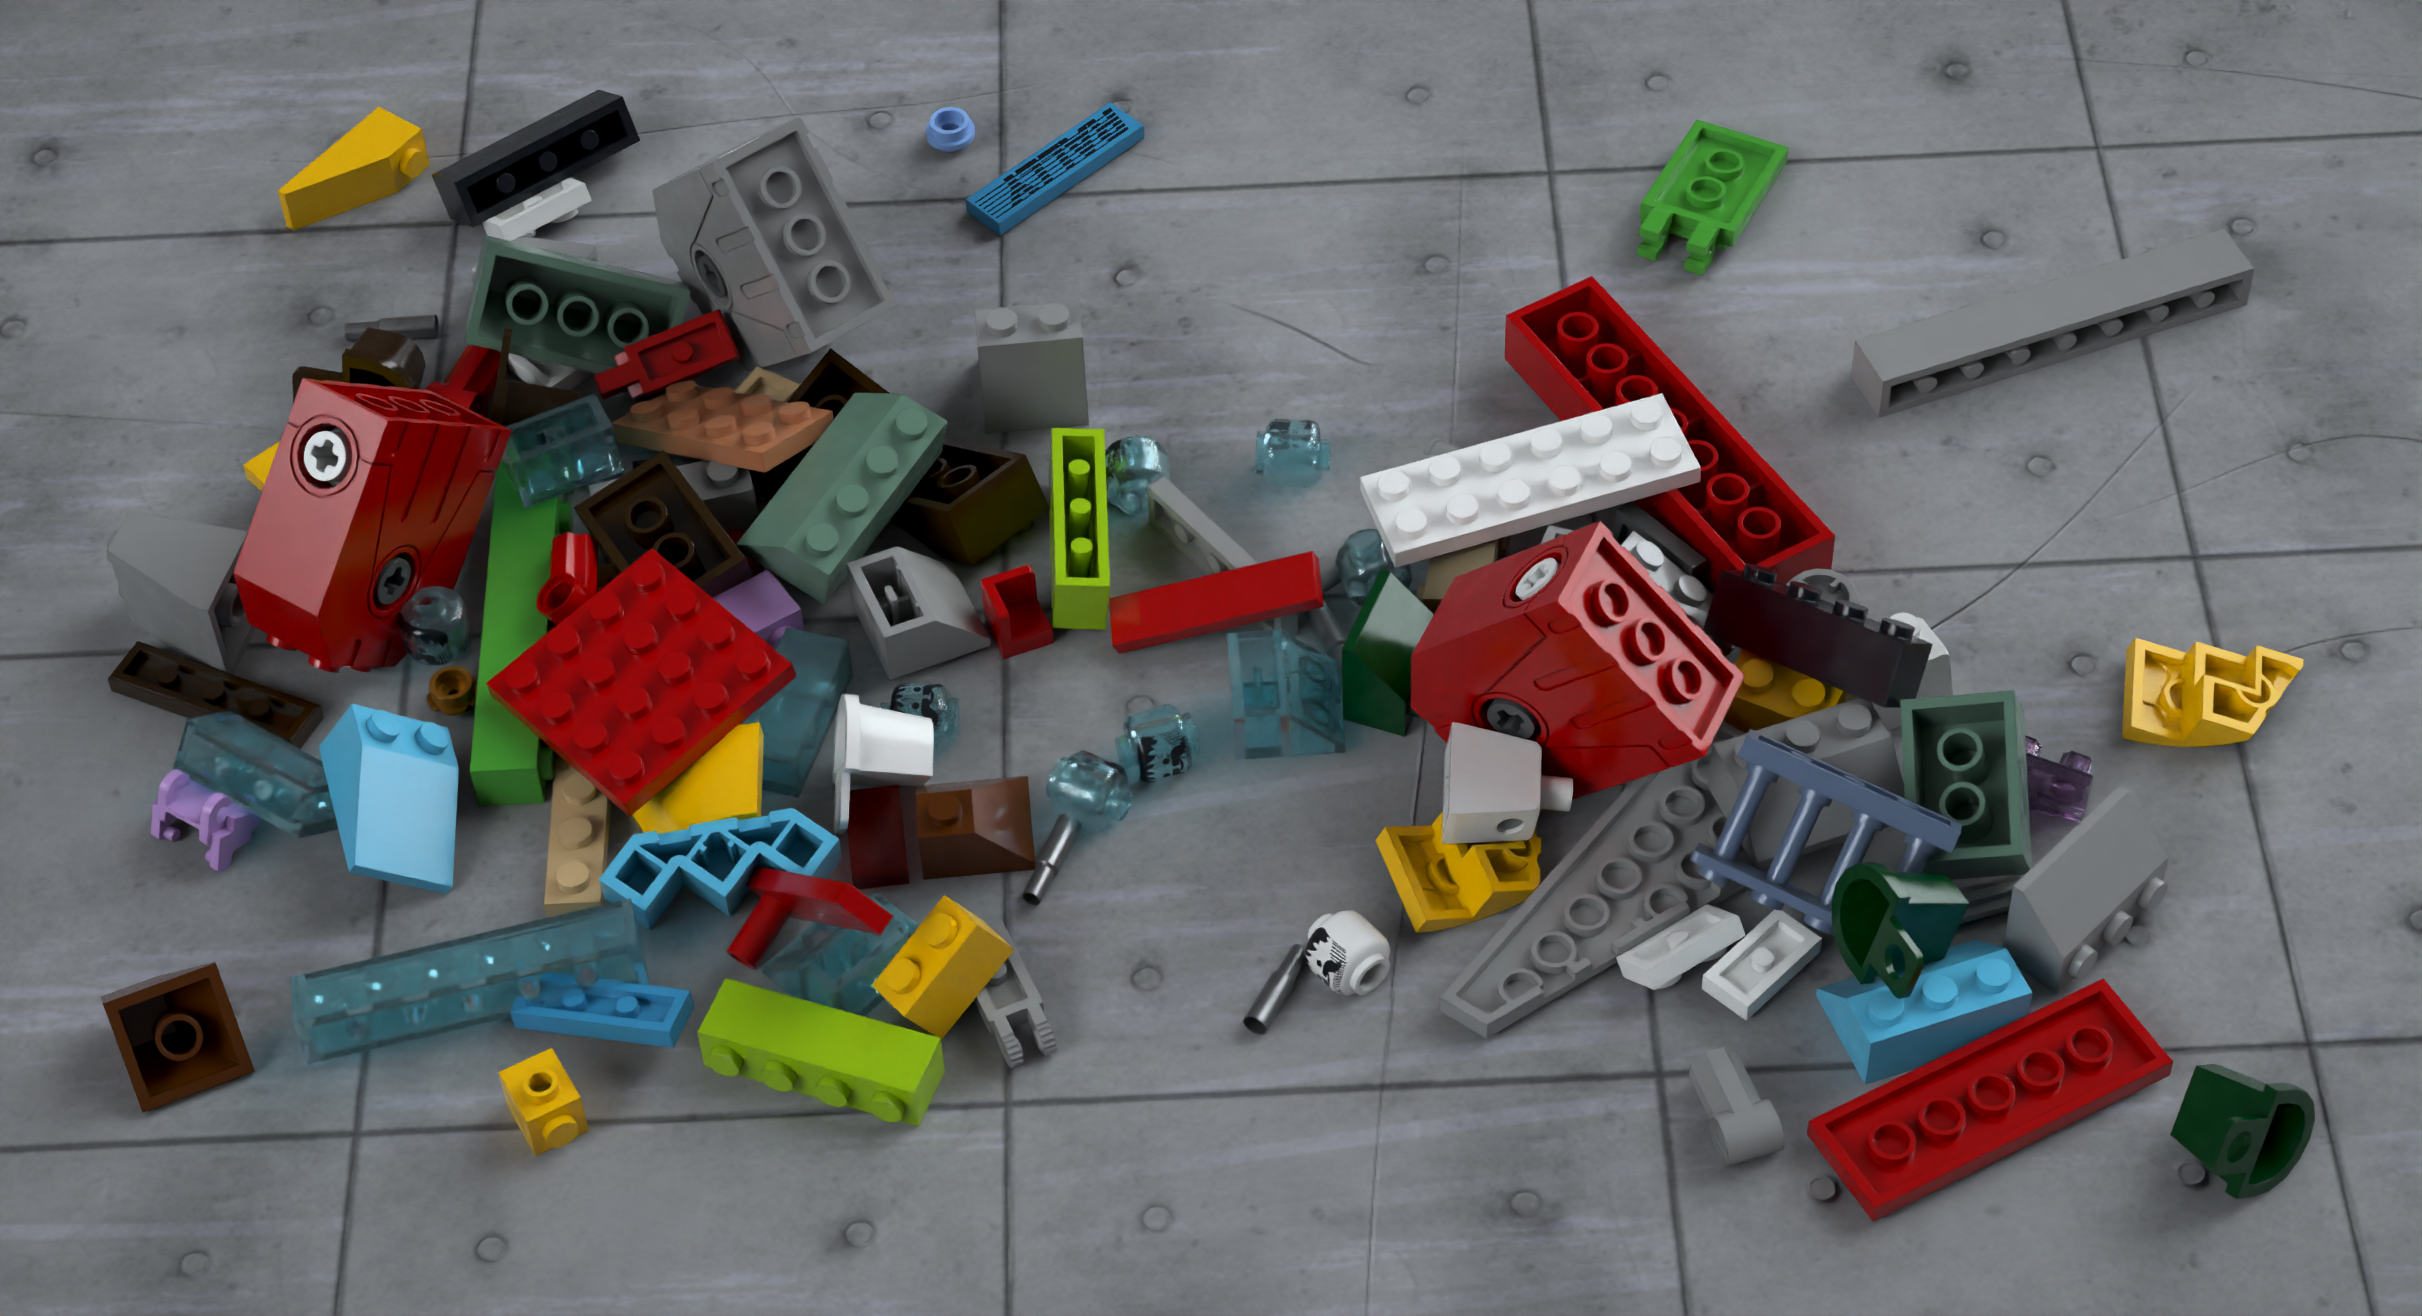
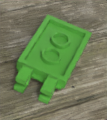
(1708, 192)

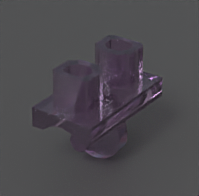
(2057, 787)

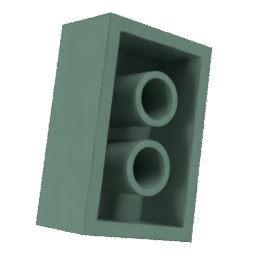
(1971, 766)

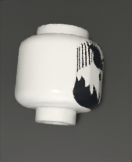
(1347, 953)

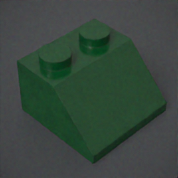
(1379, 657)

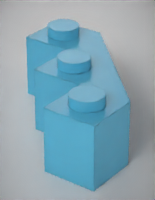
(716, 860)

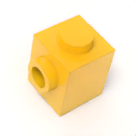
(543, 1101)

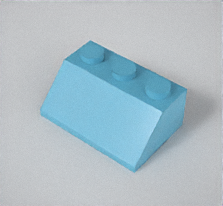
(1950, 1006)

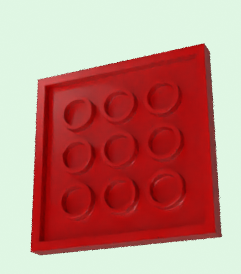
(641, 681)

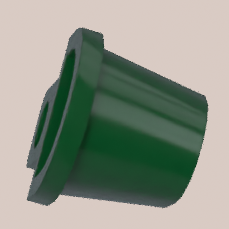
(1894, 922)
(2244, 1128)

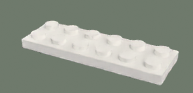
(1529, 480)

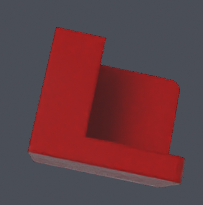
(1014, 612)

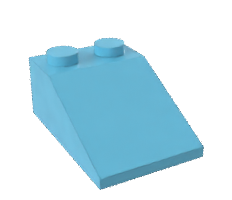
(394, 796)

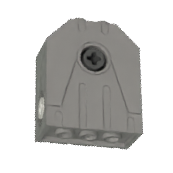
(771, 247)

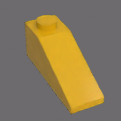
(359, 168)

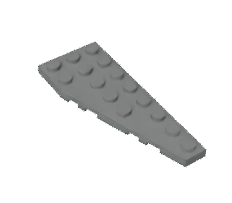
(1601, 899)

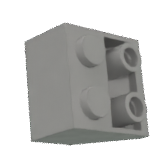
(913, 610)

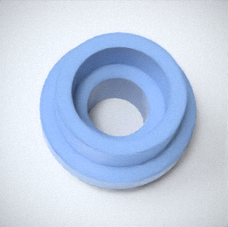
(950, 129)

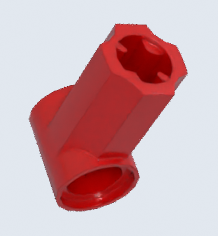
(471, 379)
(571, 576)

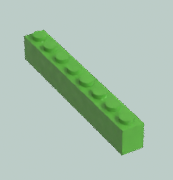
(506, 757)

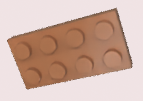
(722, 426)

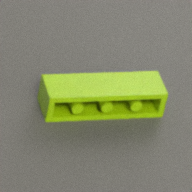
(1078, 529)
(821, 1052)

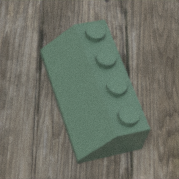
(566, 305)
(845, 491)

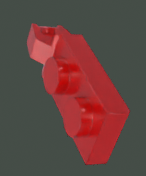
(670, 357)

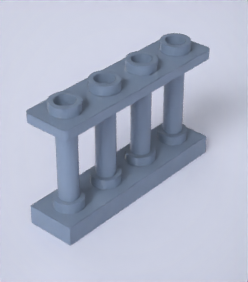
(1819, 786)

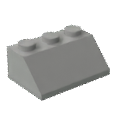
(1841, 736)
(2086, 892)

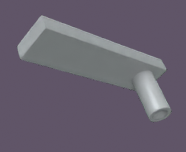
(1211, 546)

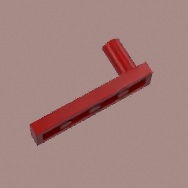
(801, 898)

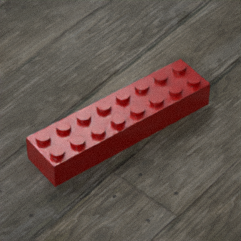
(1592, 356)

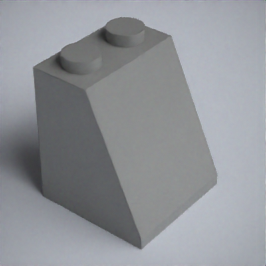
(1032, 366)
(183, 585)

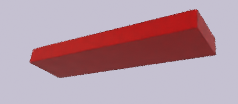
(1216, 602)

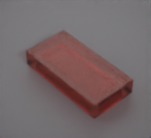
(877, 838)

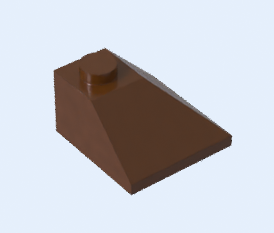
(975, 827)
(177, 1035)

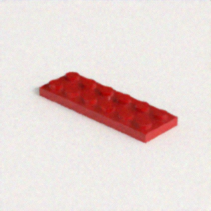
(1988, 1099)

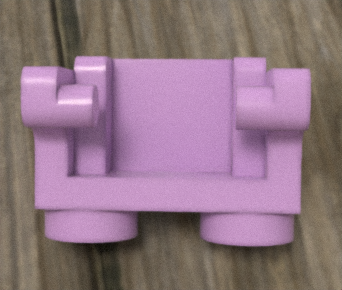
(219, 820)

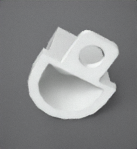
(877, 749)

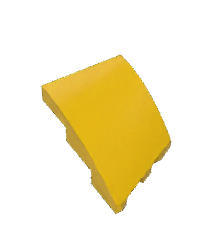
(2200, 694)
(714, 788)
(1460, 881)

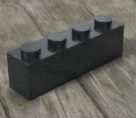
(535, 158)
(1818, 637)

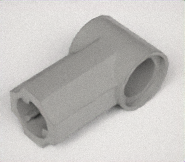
(1738, 1120)

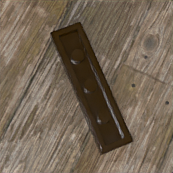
(201, 690)

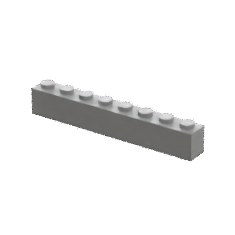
(2051, 322)

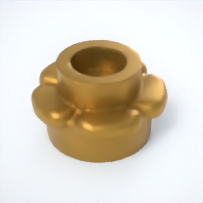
(452, 691)

